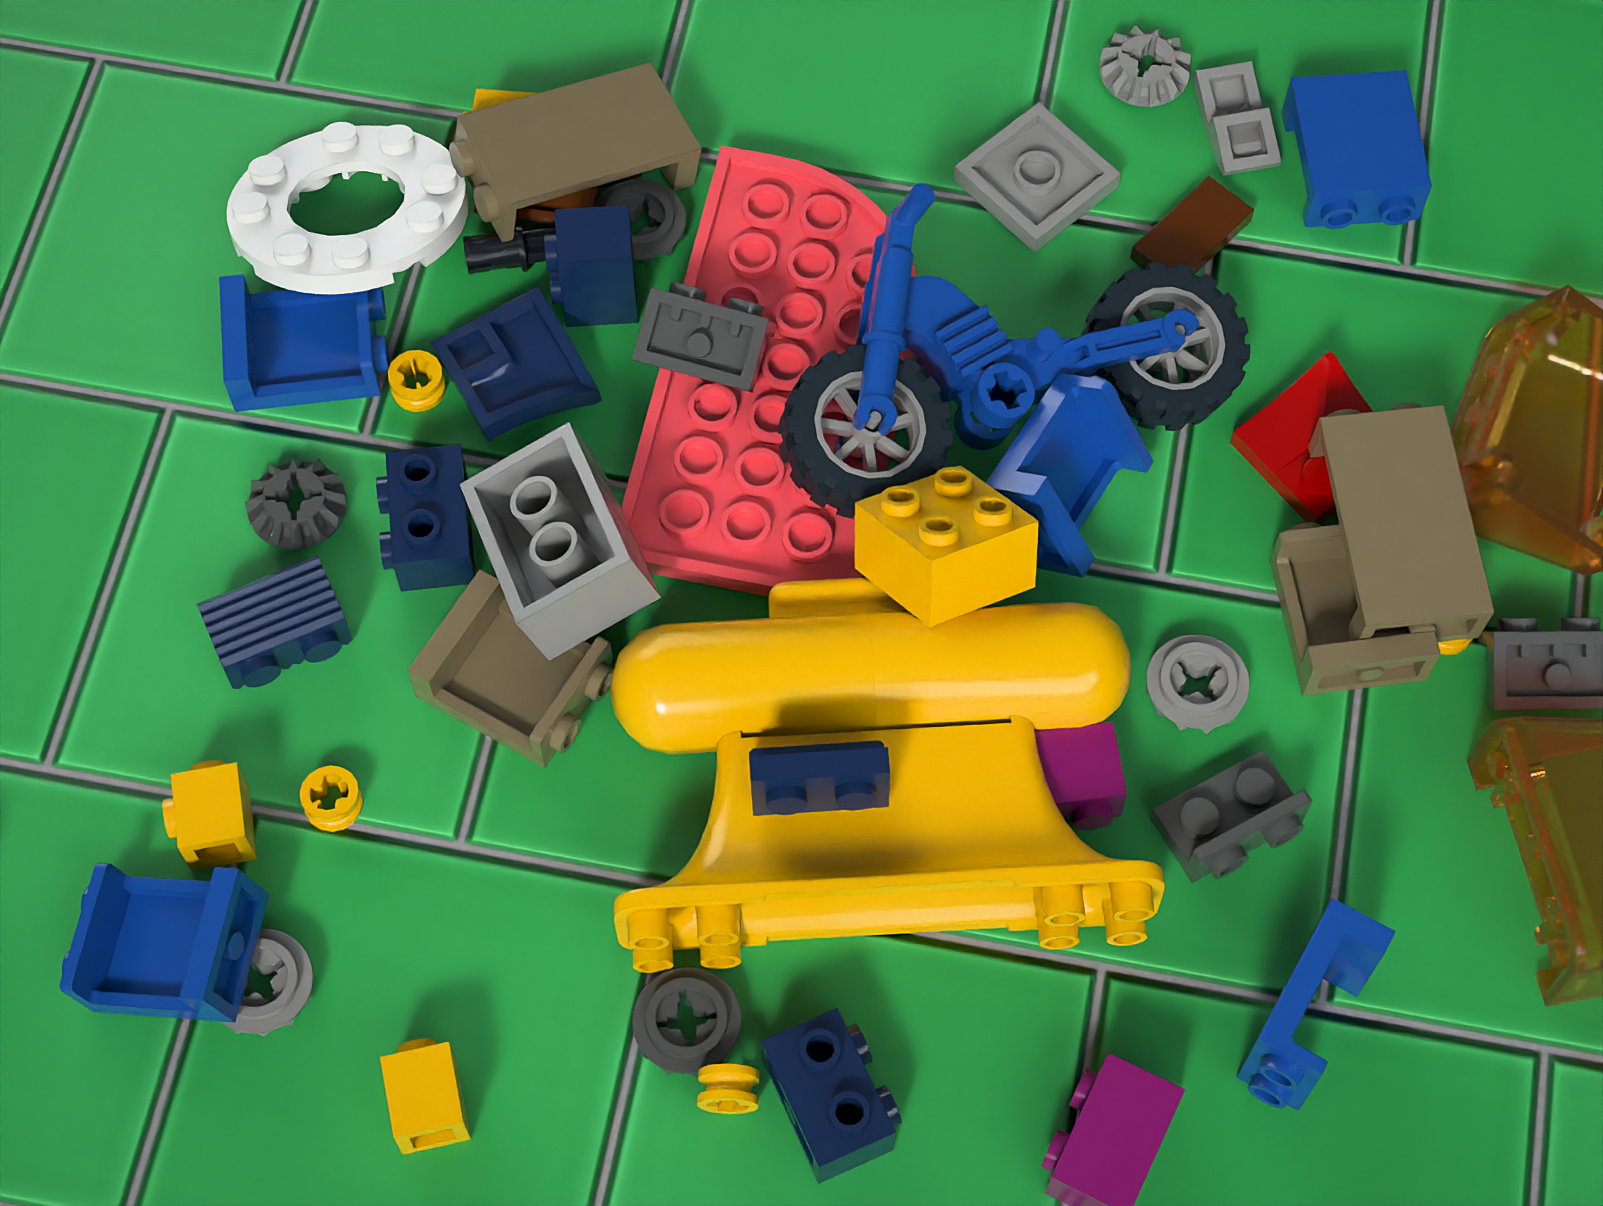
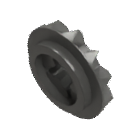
(665, 215)
(315, 519)
(708, 998)

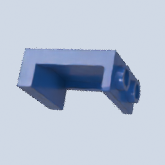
(1358, 148)
(300, 345)
(1066, 463)
(164, 944)
(1341, 951)

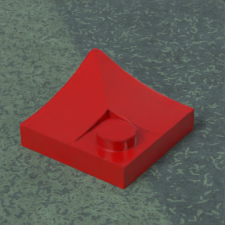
(1280, 433)

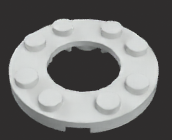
(322, 264)

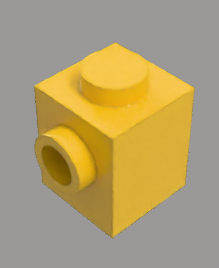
(211, 815)

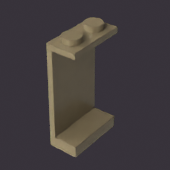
(572, 142)
(1404, 523)

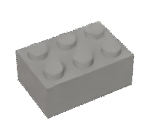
(559, 542)

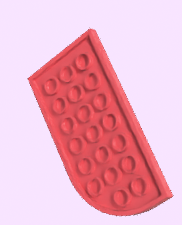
(708, 468)

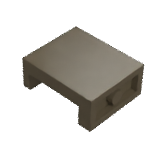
(1317, 609)
(501, 683)

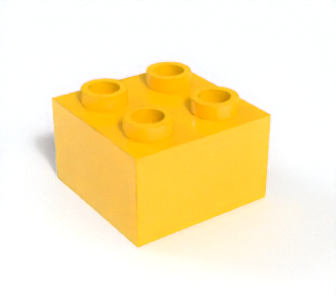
(945, 545)

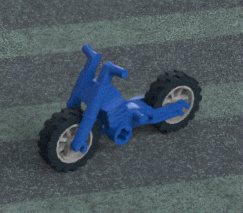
(990, 374)

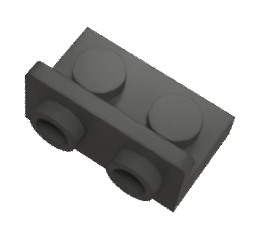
(703, 338)
(1544, 666)
(1229, 816)

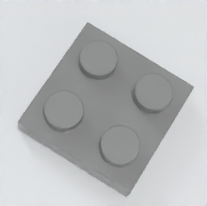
(1036, 177)

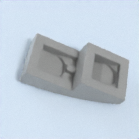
(1234, 118)

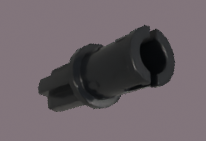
(489, 253)

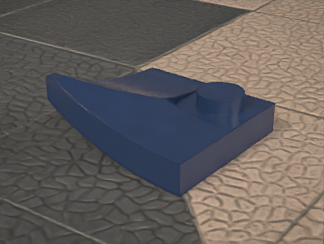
(515, 365)

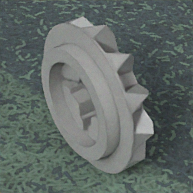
(1159, 84)
(1197, 657)
(291, 985)

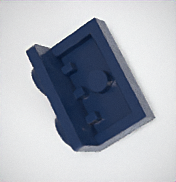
(819, 778)

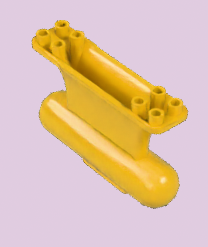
(969, 806)

